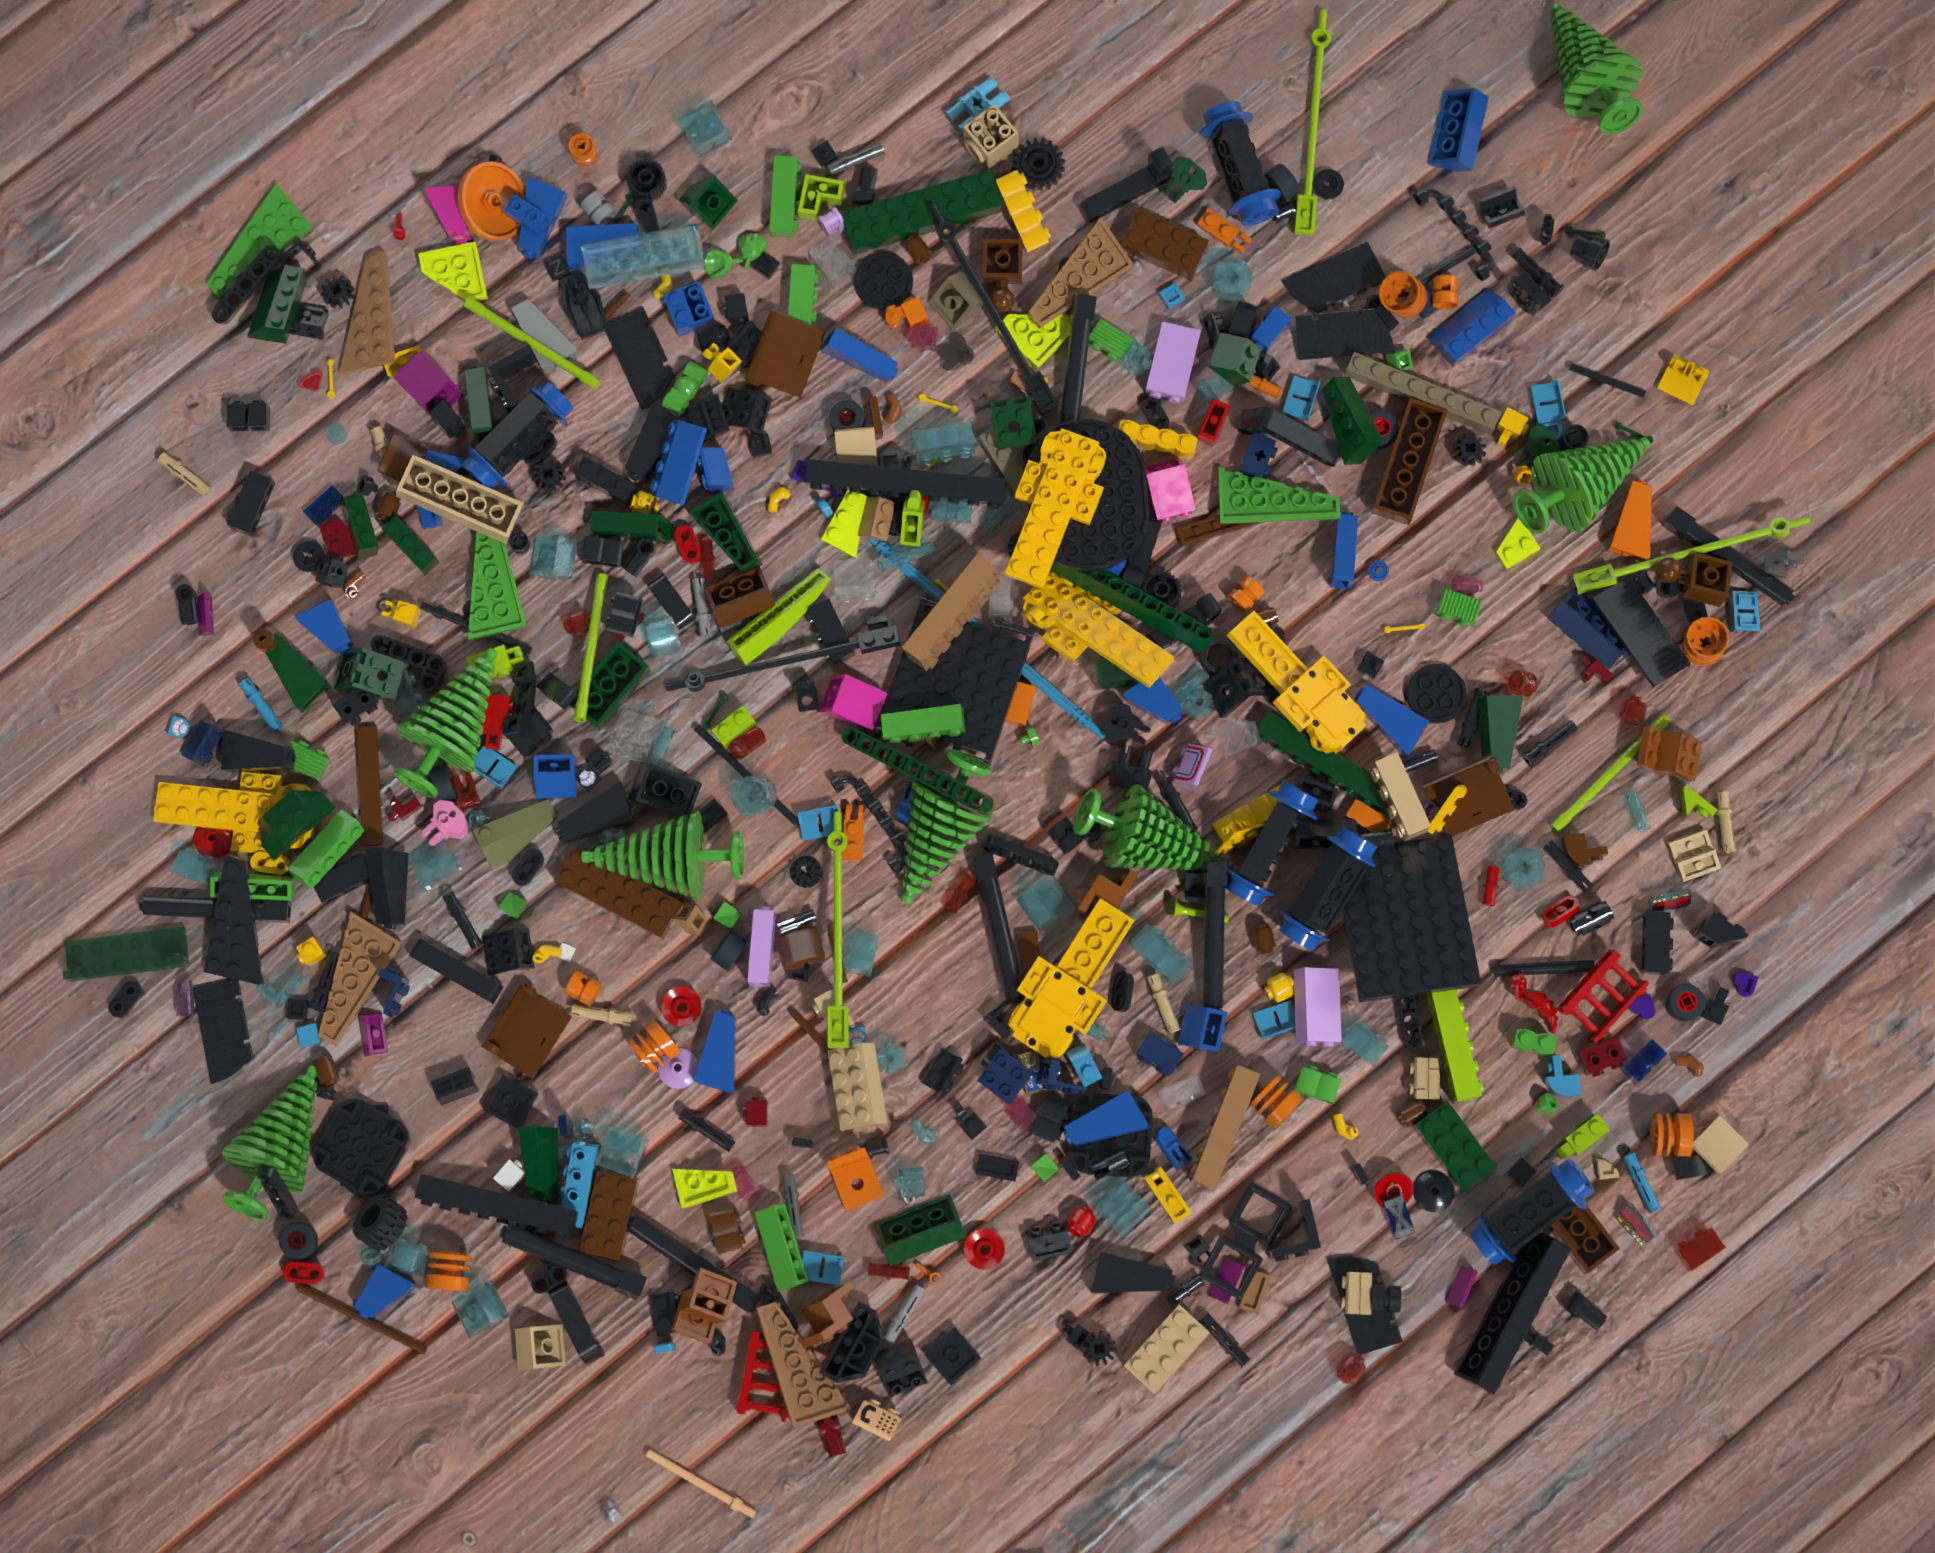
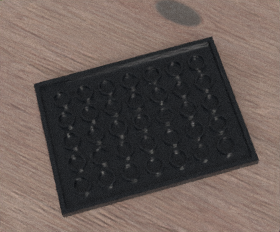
(1411, 923)

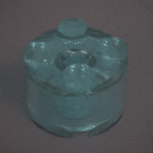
(1239, 272)
(661, 637)
(746, 803)
(1516, 878)
(408, 1258)

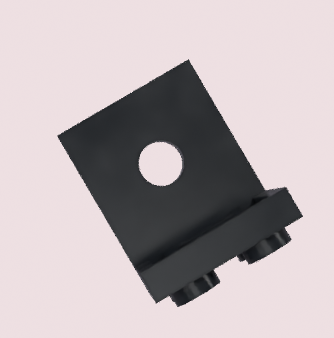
(508, 367)
(1242, 680)
(1300, 1249)

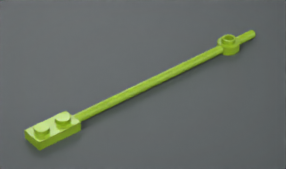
(1307, 203)
(1606, 576)
(838, 1015)

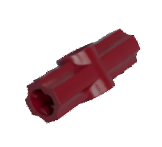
(831, 1431)

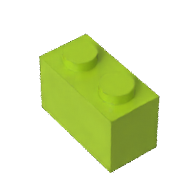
(733, 726)

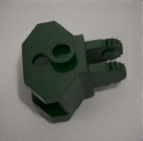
(1184, 179)
(1535, 443)

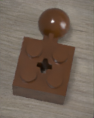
(1002, 274)
(1704, 577)

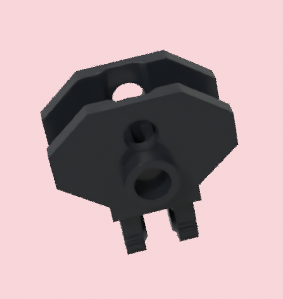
(1124, 729)

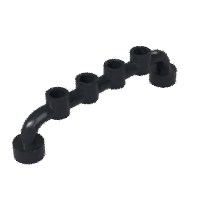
(1458, 218)
(874, 807)

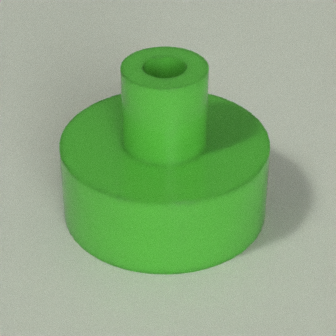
(1031, 736)
(1547, 1104)

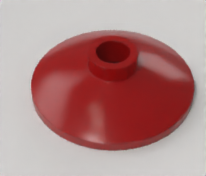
(219, 847)
(678, 996)
(1401, 1183)
(981, 1238)

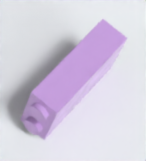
(1172, 362)
(762, 947)
(1317, 1006)

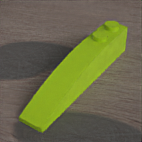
(777, 620)

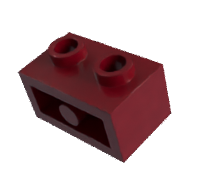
(1601, 1057)

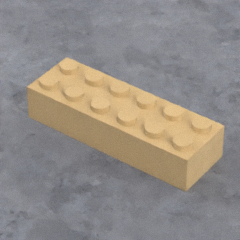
(459, 499)

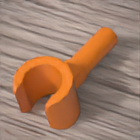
(927, 1272)

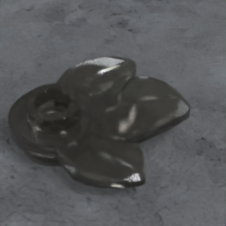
(952, 352)

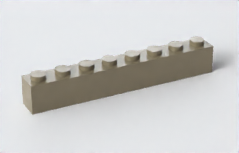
(1408, 386)

